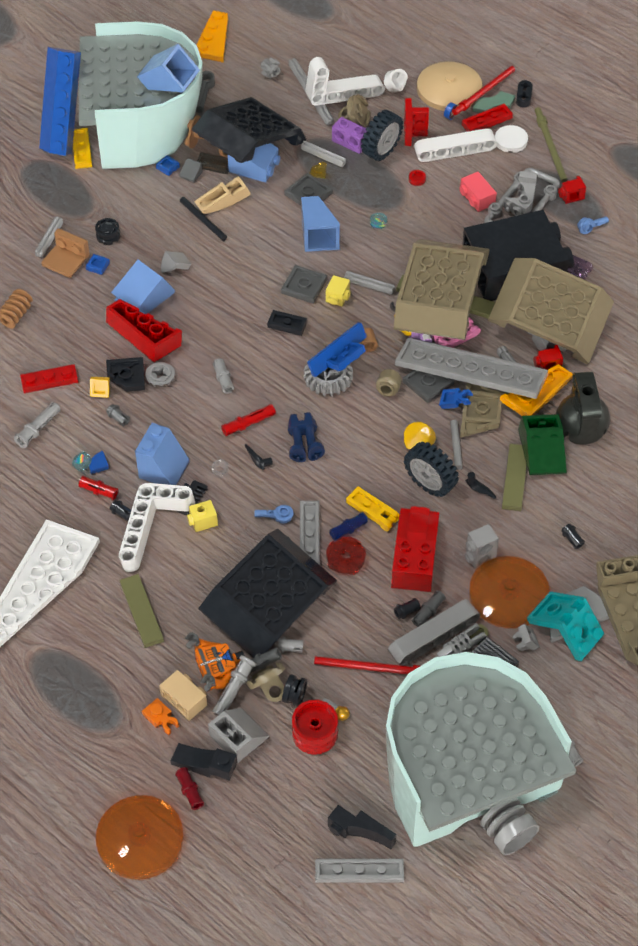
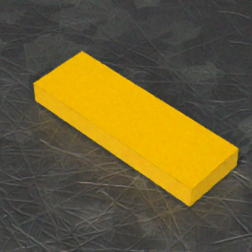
(81, 148)

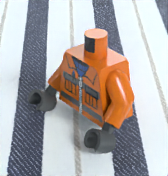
(213, 661)

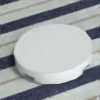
(511, 138)

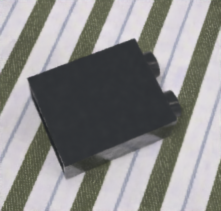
(516, 237)

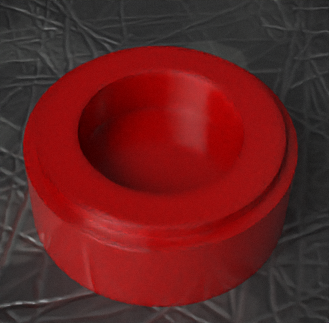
(417, 177)

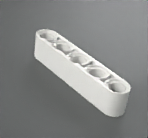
(455, 145)

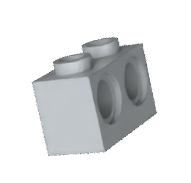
(481, 546)

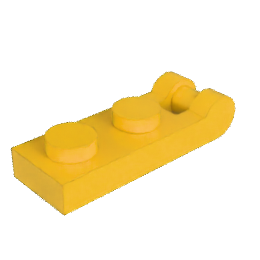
(373, 508)

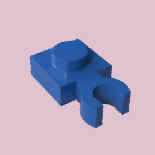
(453, 397)

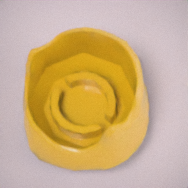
(418, 432)

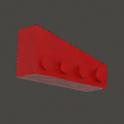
(142, 330)

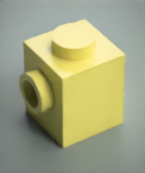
(338, 291)
(202, 516)

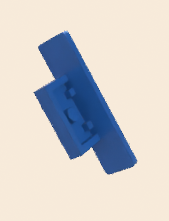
(340, 351)

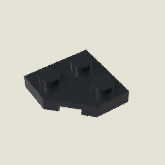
(127, 373)

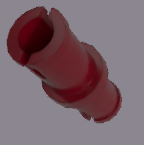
(189, 788)

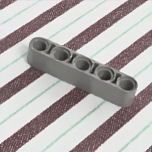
(434, 632)

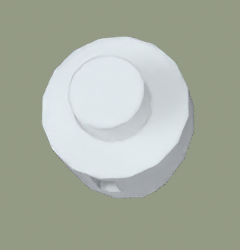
(394, 81)

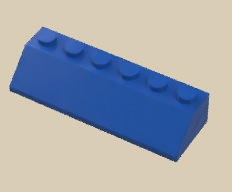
(59, 101)

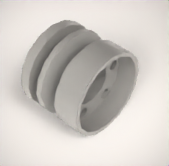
(509, 826)

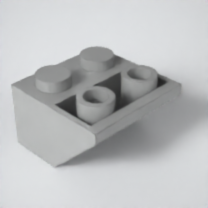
(236, 732)

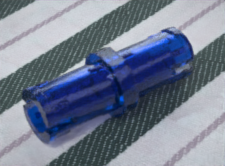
(348, 526)

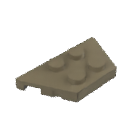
(483, 412)

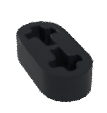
(524, 93)

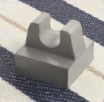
(528, 638)

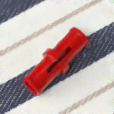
(109, 492)

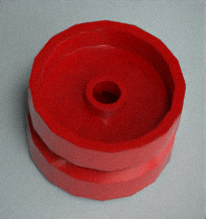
(314, 727)

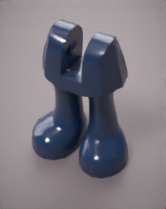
(304, 427)

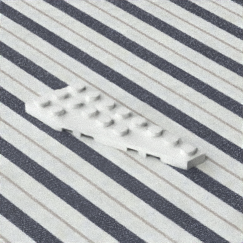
(45, 571)

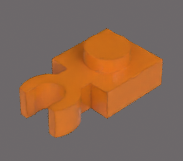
(160, 714)

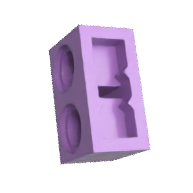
(348, 134)

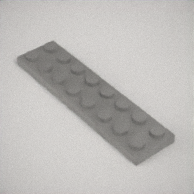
(472, 368)

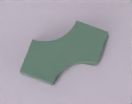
(484, 104)

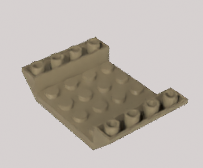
(439, 288)
(553, 306)
(619, 595)

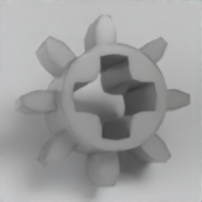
(270, 67)

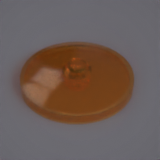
(507, 590)
(139, 837)

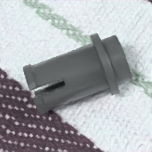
(114, 412)

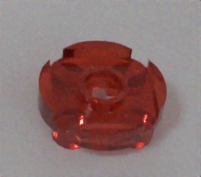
(345, 565)

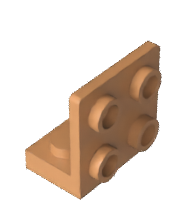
(67, 254)

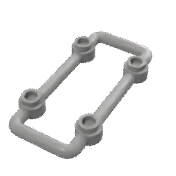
(549, 194)

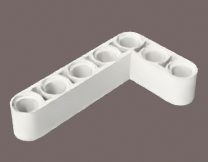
(322, 91)
(147, 500)

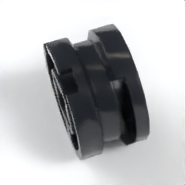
(107, 231)
(294, 690)

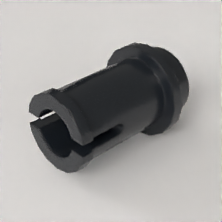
(118, 508)
(572, 535)
(407, 608)

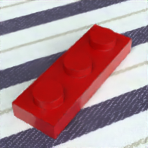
(487, 118)
(49, 378)

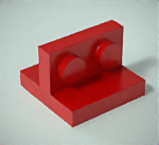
(415, 121)

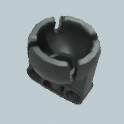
(583, 411)

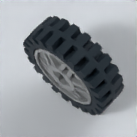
(382, 135)
(431, 469)

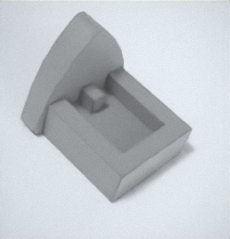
(174, 261)

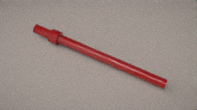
(465, 104)
(364, 665)

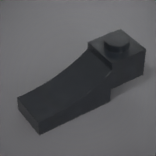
(204, 761)
(346, 824)

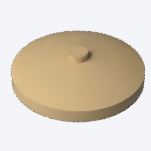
(447, 83)

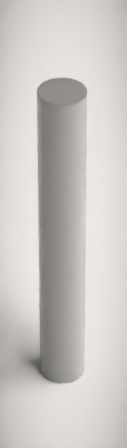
(456, 444)

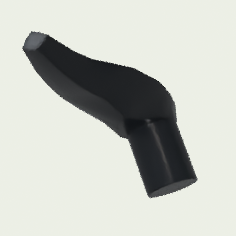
(259, 462)
(478, 486)

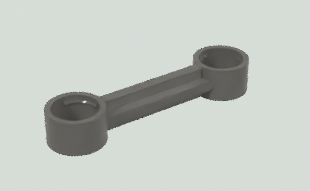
(205, 86)

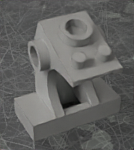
(526, 191)

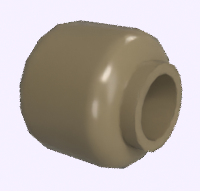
(388, 382)

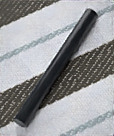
(203, 219)

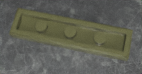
(514, 479)
(141, 611)

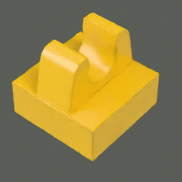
(99, 387)

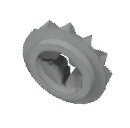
(156, 369)

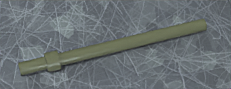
(542, 122)

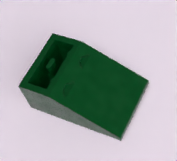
(543, 444)

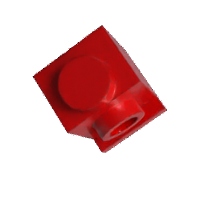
(572, 190)
(548, 358)

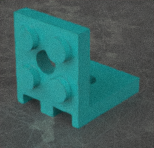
(569, 616)

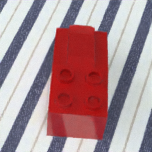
(415, 549)

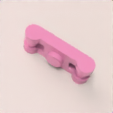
(473, 331)

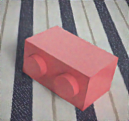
(477, 191)

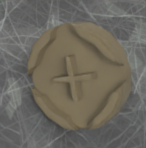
(356, 110)
(266, 679)

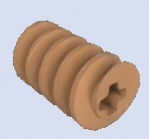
(15, 308)

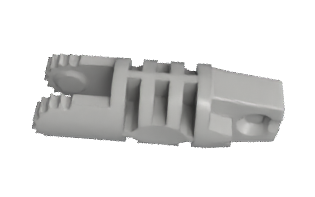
(462, 642)

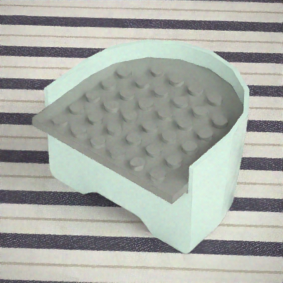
(132, 122)
(467, 739)

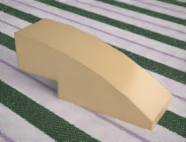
(223, 196)

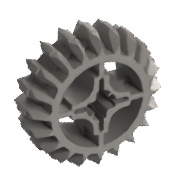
(333, 383)

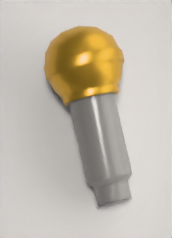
(342, 712)

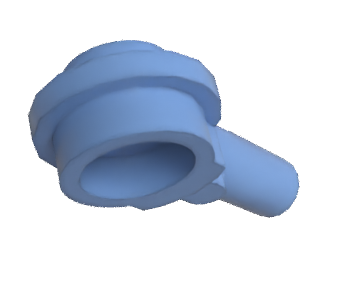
(586, 225)
(281, 514)

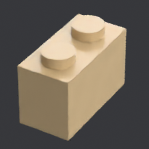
(183, 694)

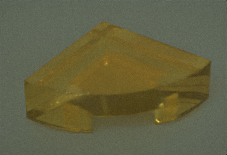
(319, 170)

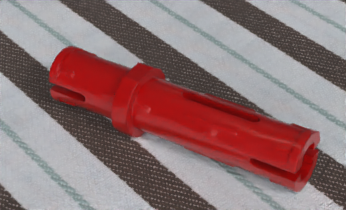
(241, 423)

